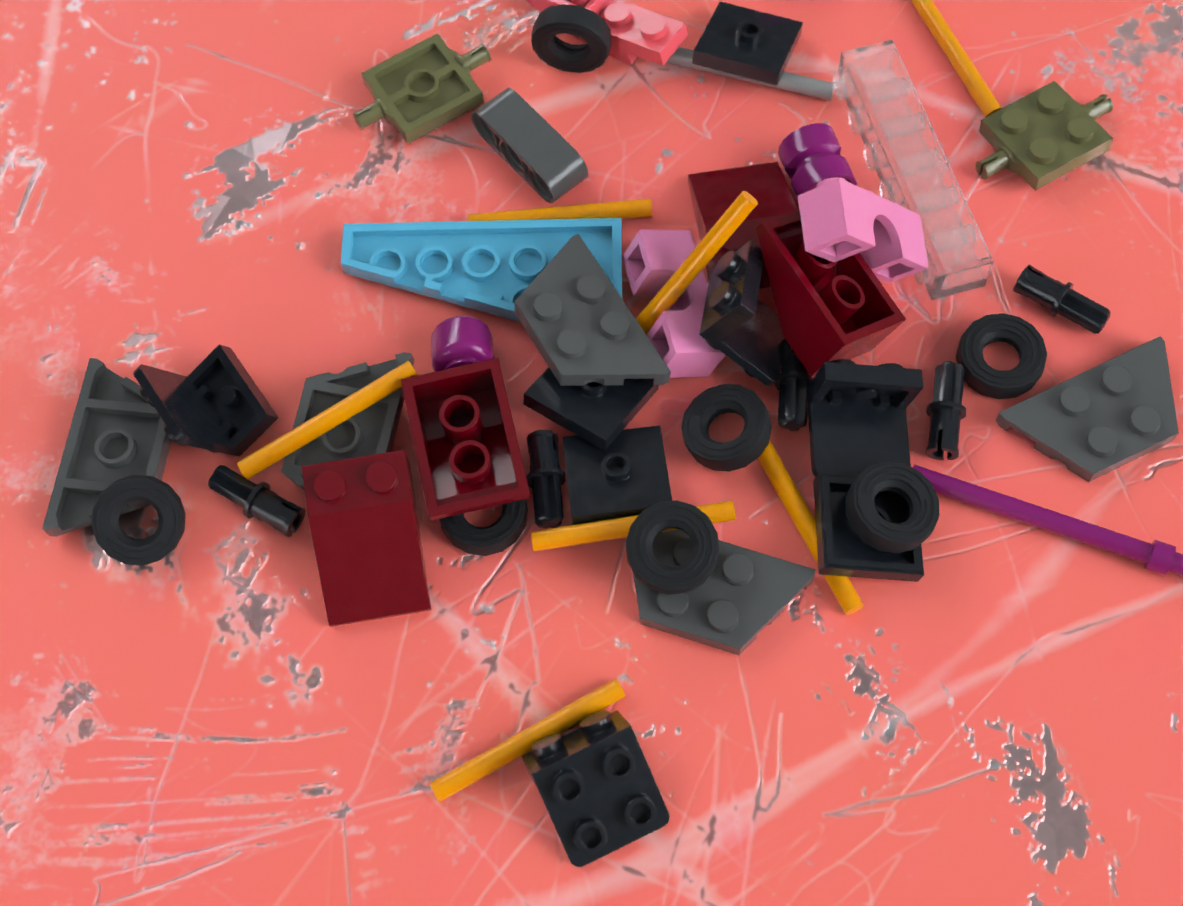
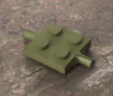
(422, 88)
(1044, 135)

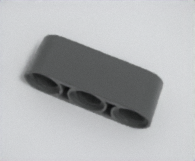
(530, 145)

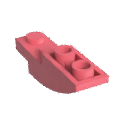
(633, 29)

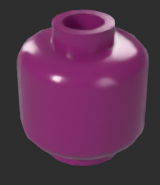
(460, 342)

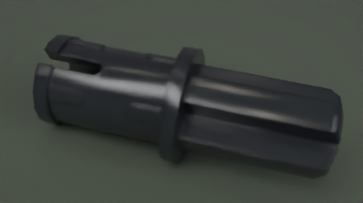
(1061, 299)
(792, 390)
(946, 411)
(545, 478)
(257, 500)

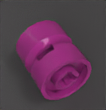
(812, 156)

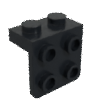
(738, 320)
(210, 407)
(859, 415)
(596, 787)

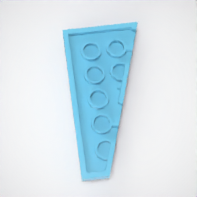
(474, 261)

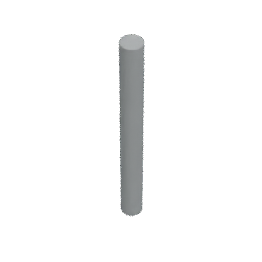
(788, 81)

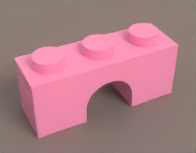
(849, 220)
(675, 335)

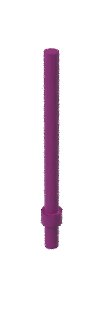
(1157, 556)

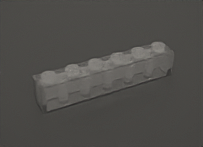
(912, 166)

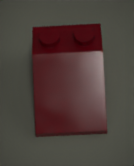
(715, 192)
(821, 304)
(465, 439)
(366, 537)

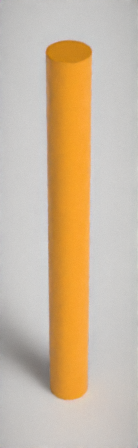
(957, 56)
(617, 209)
(697, 259)
(325, 421)
(806, 524)
(614, 528)
(521, 742)

